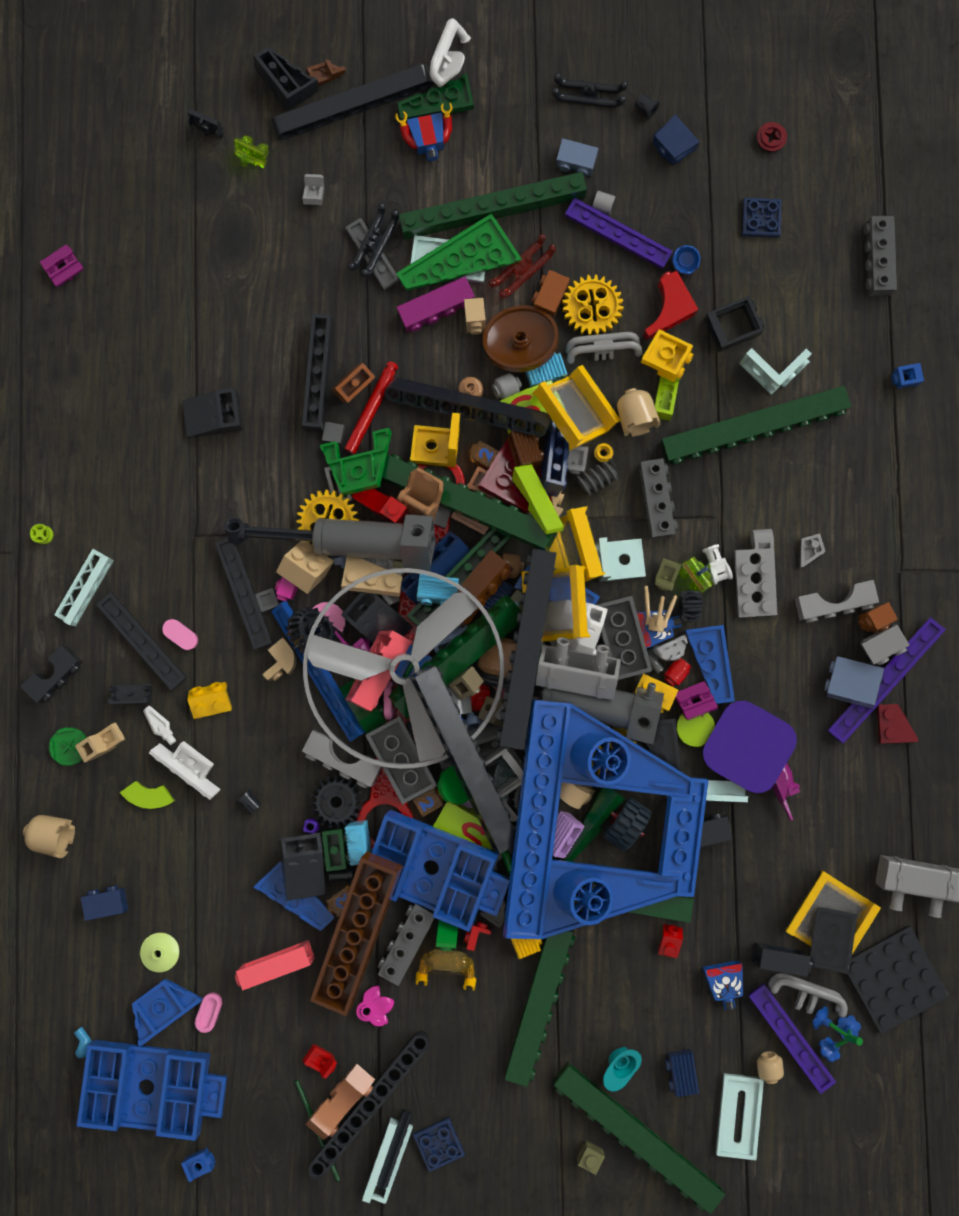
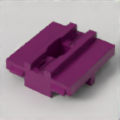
(52, 262)
(698, 691)

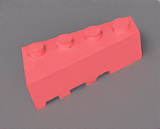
(367, 692)

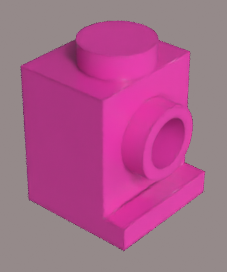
(285, 589)

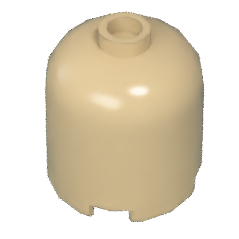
(637, 412)
(49, 835)

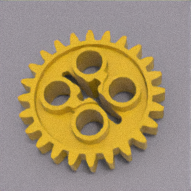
(609, 303)
(310, 513)

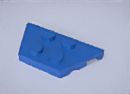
(161, 1008)

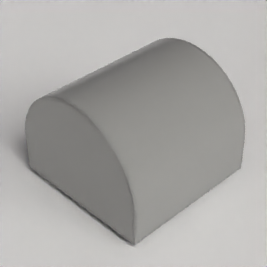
(603, 202)

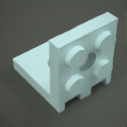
(767, 375)
(609, 559)

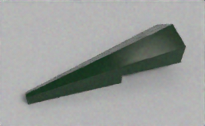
(600, 808)

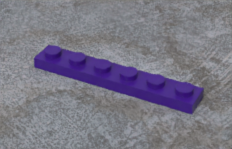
(618, 233)
(792, 1038)

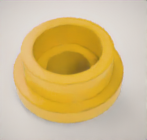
(607, 448)

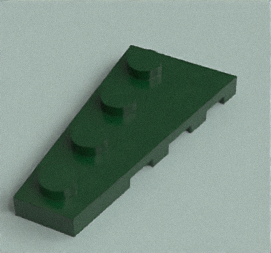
(429, 103)

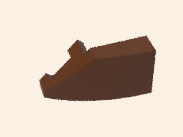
(325, 72)

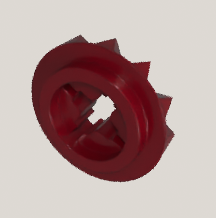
(768, 129)

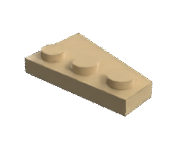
(384, 584)

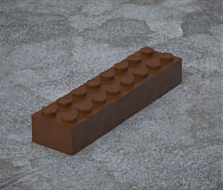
(356, 933)

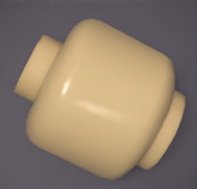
(770, 1067)

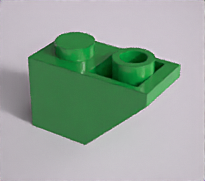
(446, 936)

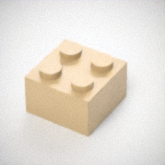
(304, 567)

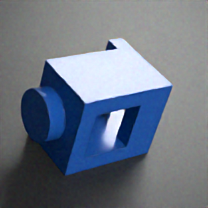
(912, 372)
(190, 1164)

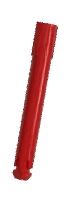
(371, 408)

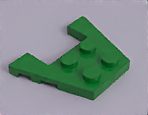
(361, 470)

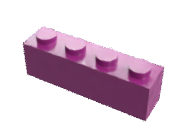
(435, 304)

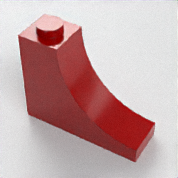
(676, 304)
(382, 505)

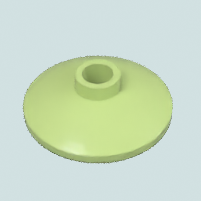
(166, 945)

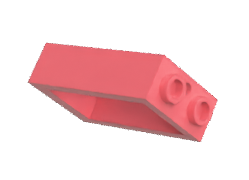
(275, 965)

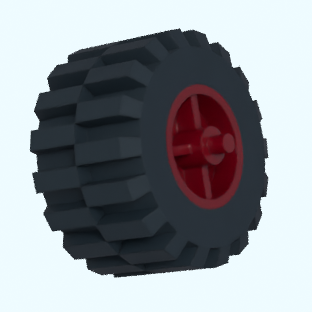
(627, 824)

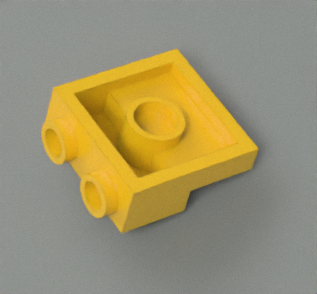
(668, 355)

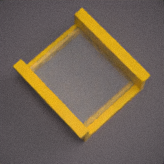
(577, 407)
(576, 545)
(566, 605)
(832, 895)

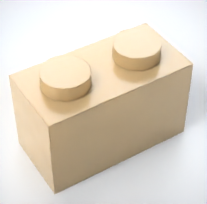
(475, 315)

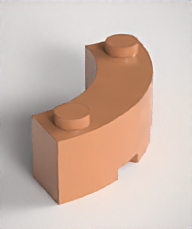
(343, 1097)

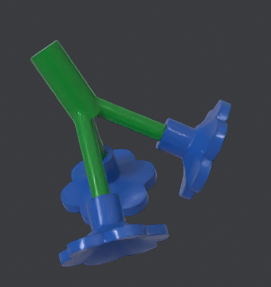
(846, 1026)

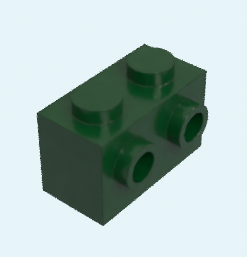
(335, 849)

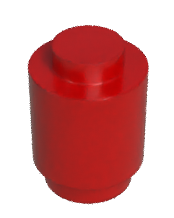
(677, 672)

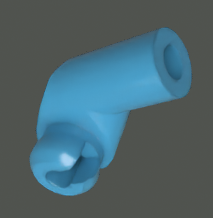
(84, 1040)

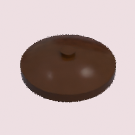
(520, 338)

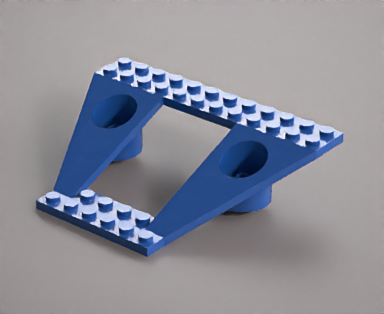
(544, 889)

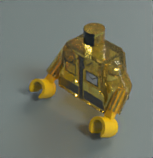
(447, 962)

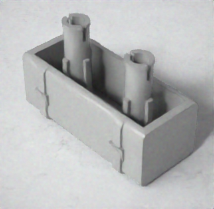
(578, 670)
(918, 879)

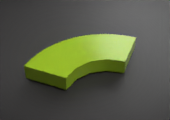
(147, 797)

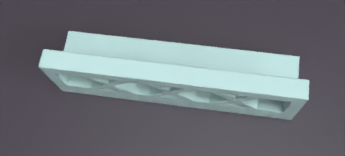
(87, 590)
(725, 791)
(372, 1183)

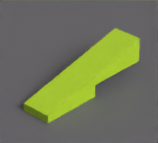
(666, 398)
(539, 502)

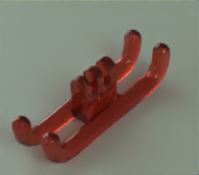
(523, 269)

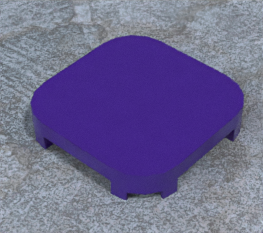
(749, 747)

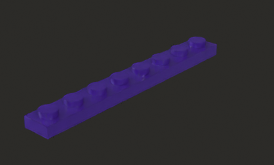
(892, 674)

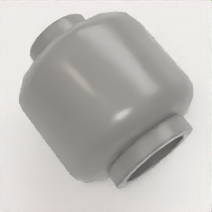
(506, 386)

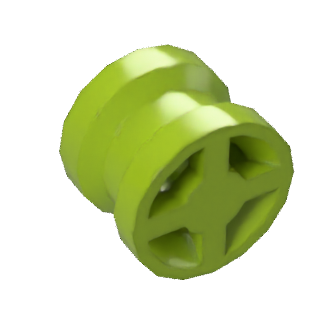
(38, 531)

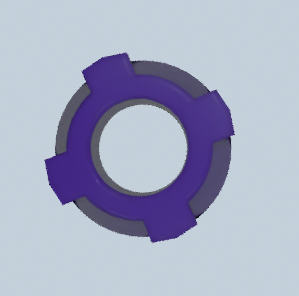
(315, 822)

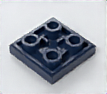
(761, 217)
(439, 1144)

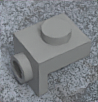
(313, 189)
(577, 459)

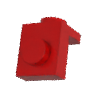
(479, 698)
(471, 937)
(671, 941)
(320, 1060)

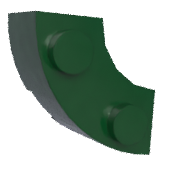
(367, 719)

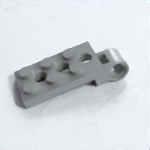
(763, 545)

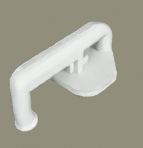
(447, 63)

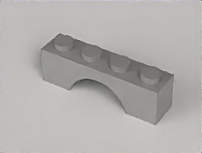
(859, 595)
(321, 748)

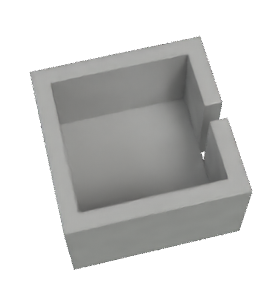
(884, 644)

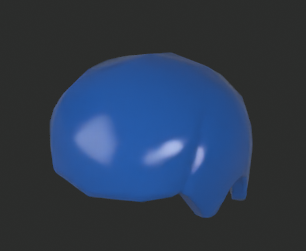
(686, 259)

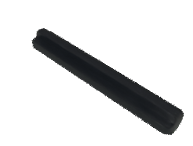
(394, 1149)

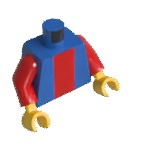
(427, 133)

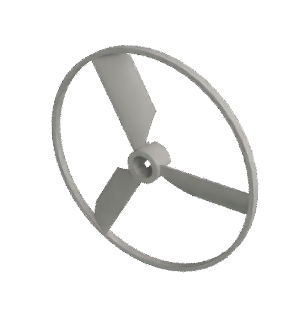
(363, 664)

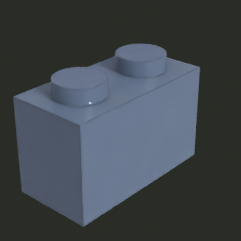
(576, 157)

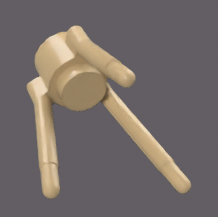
(657, 622)

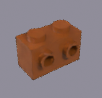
(877, 618)

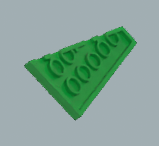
(468, 253)

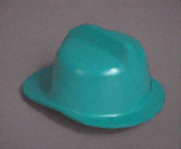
(622, 1066)

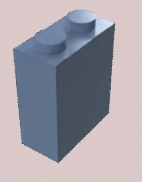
(854, 682)

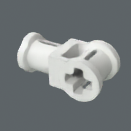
(718, 565)

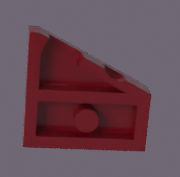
(893, 725)

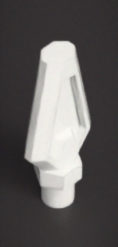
(159, 725)

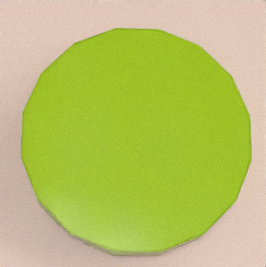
(695, 731)

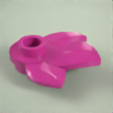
(377, 1005)

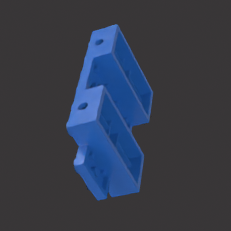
(464, 873)
(174, 1108)

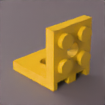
(445, 439)

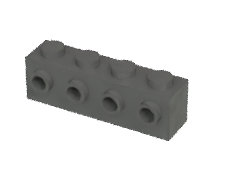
(881, 256)
(657, 498)
(407, 943)

